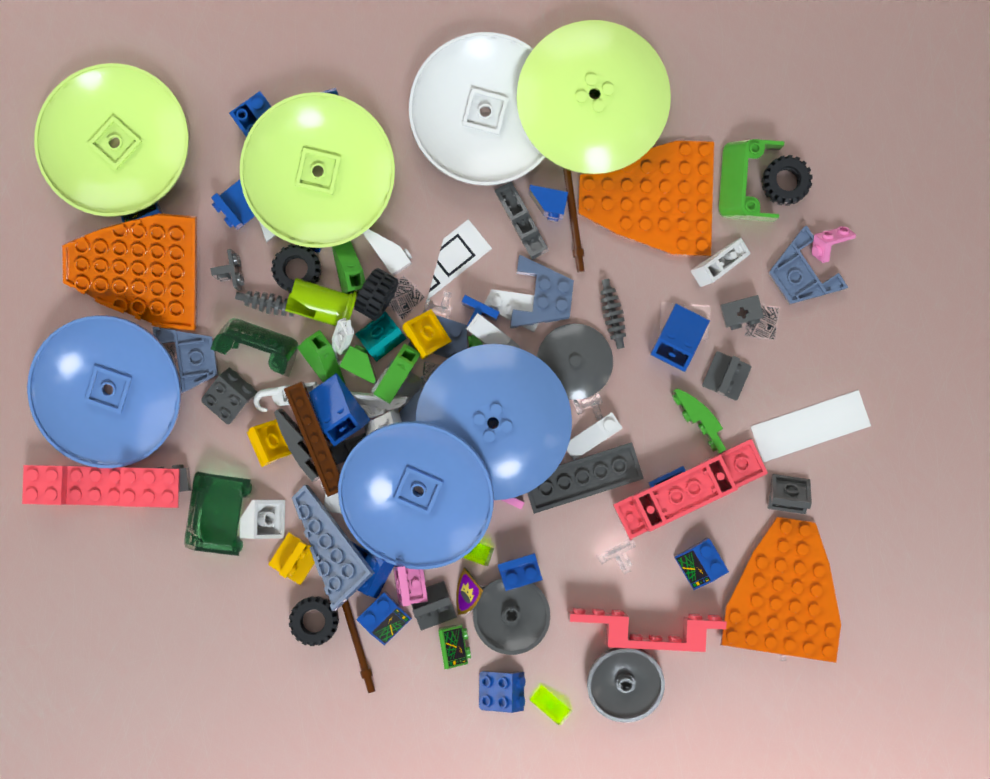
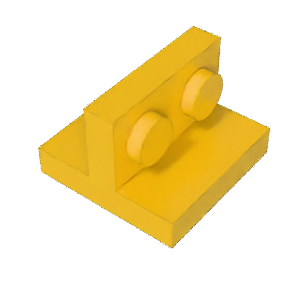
(426, 333)
(268, 442)
(293, 559)

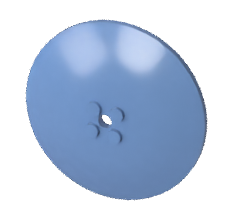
(516, 391)
(70, 396)
(408, 526)

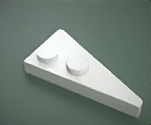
(376, 406)

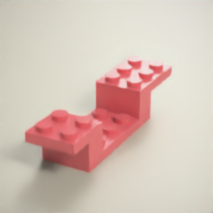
(101, 486)
(690, 489)
(617, 631)

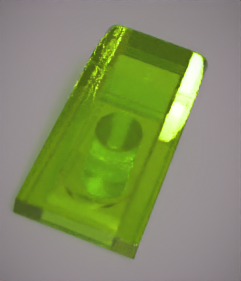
(480, 554)
(551, 705)

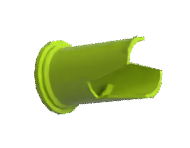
(320, 302)

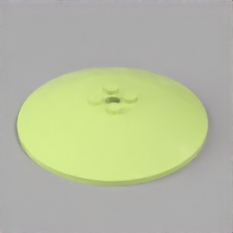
(82, 120)
(585, 131)
(311, 133)

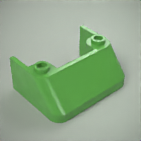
(733, 180)

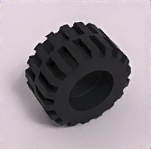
(798, 169)
(286, 255)
(376, 294)
(298, 628)

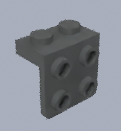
(228, 395)

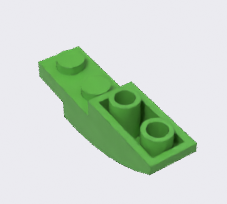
(696, 411)

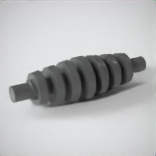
(263, 301)
(611, 307)

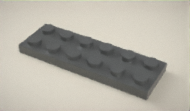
(587, 477)

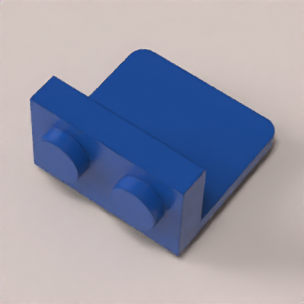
(234, 206)
(501, 691)

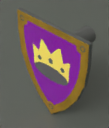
(468, 592)

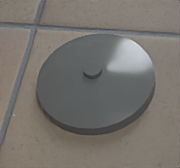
(578, 358)
(511, 619)
(625, 684)

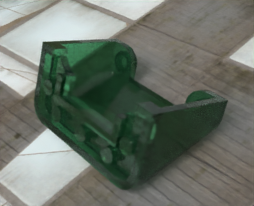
(281, 347)
(215, 513)

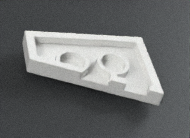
(507, 301)

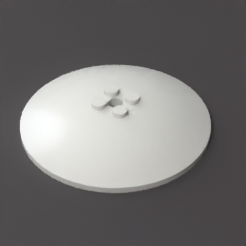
(447, 102)

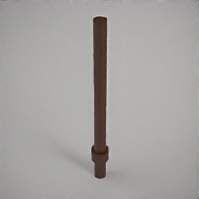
(578, 252)
(365, 672)

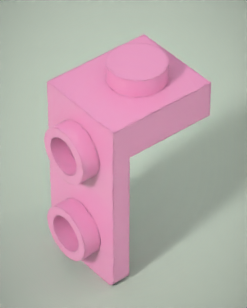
(823, 241)

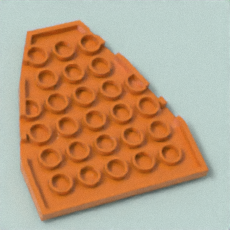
(657, 199)
(139, 268)
(786, 596)

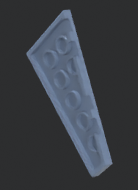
(333, 553)

